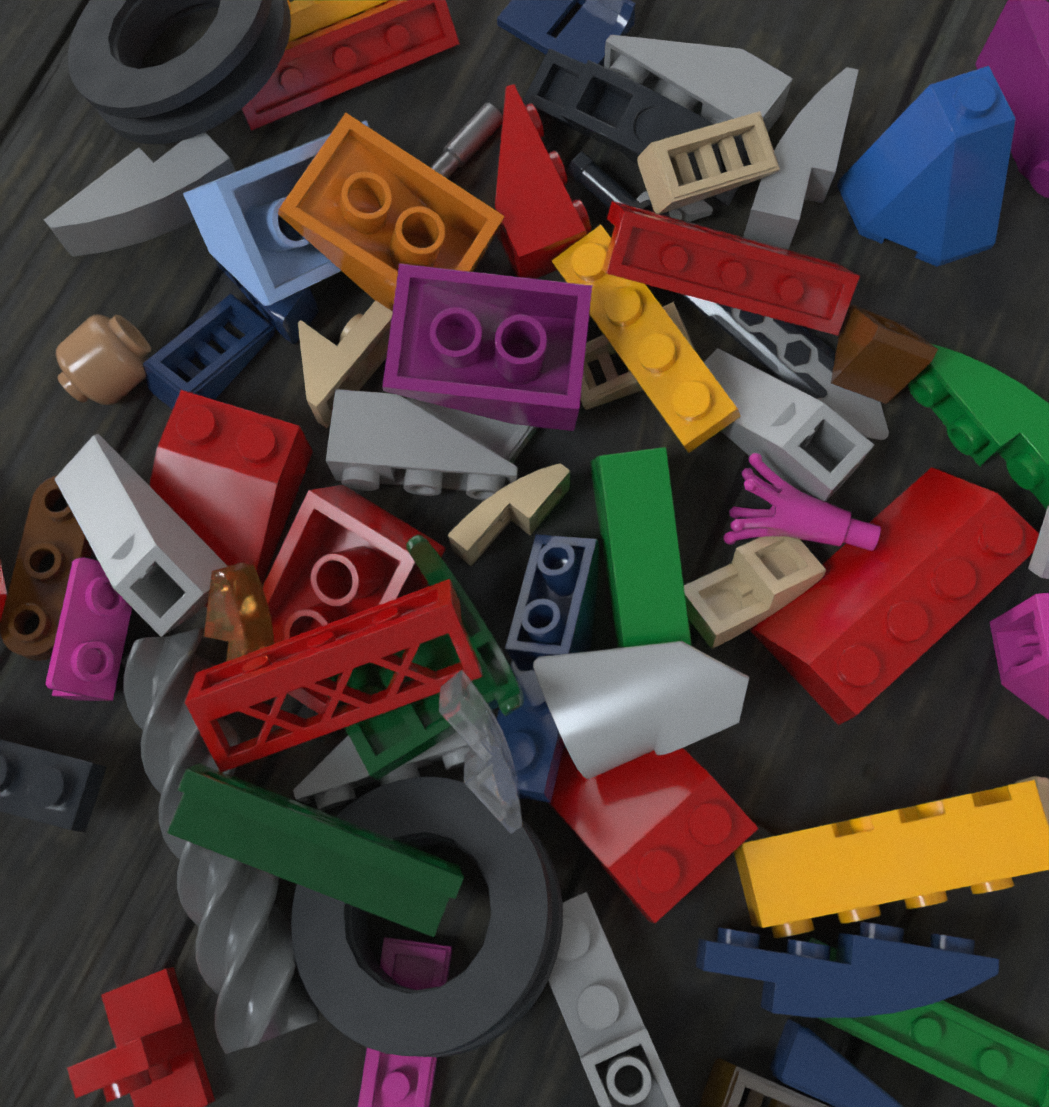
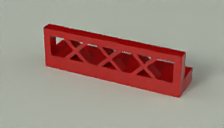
(352, 55)
(728, 269)
(322, 653)

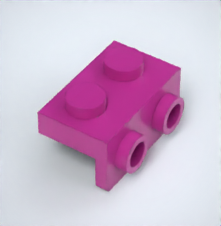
(88, 636)

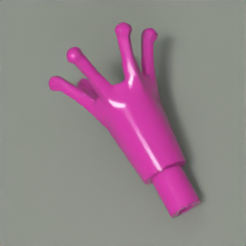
(795, 514)

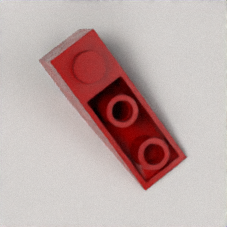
(532, 194)

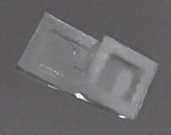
(489, 763)

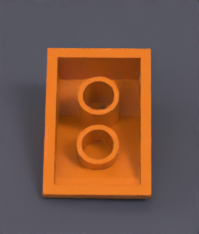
(383, 208)

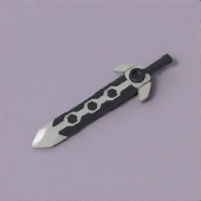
(778, 345)

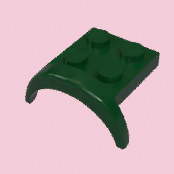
(408, 731)

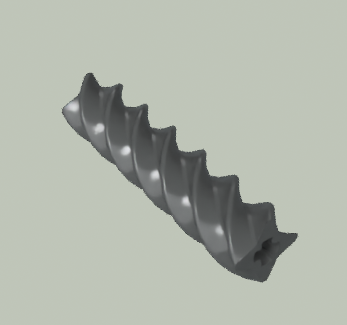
(241, 934)

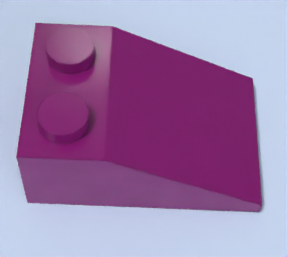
(1020, 63)
(489, 344)

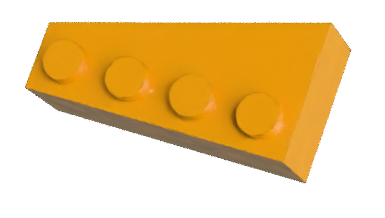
(894, 857)

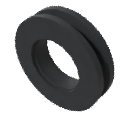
(189, 91)
(501, 980)

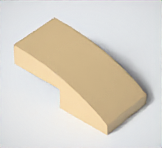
(522, 502)
(751, 588)

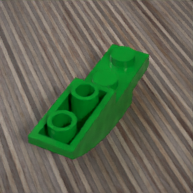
(989, 416)

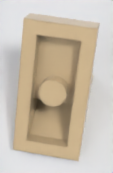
(348, 364)

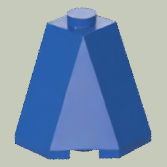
(937, 171)

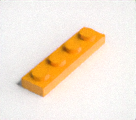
(649, 345)

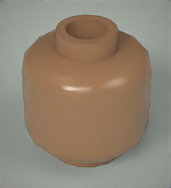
(102, 359)

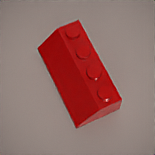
(885, 607)

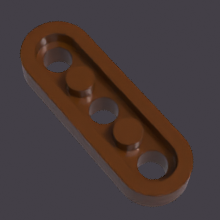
(38, 592)

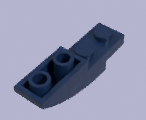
(549, 619)
(869, 977)

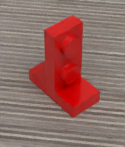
(154, 1048)

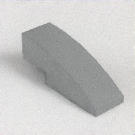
(806, 163)
(138, 198)

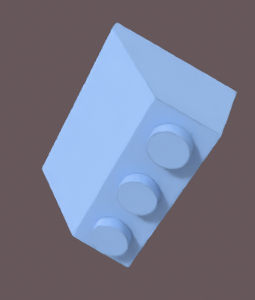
(248, 235)

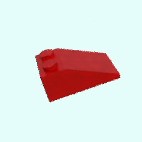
(230, 476)
(337, 563)
(652, 824)

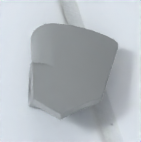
(637, 701)

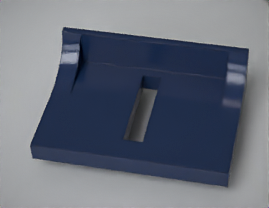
(581, 38)

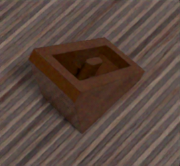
(878, 355)

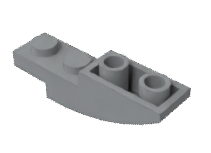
(604, 1016)

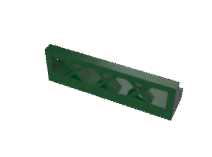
(314, 849)

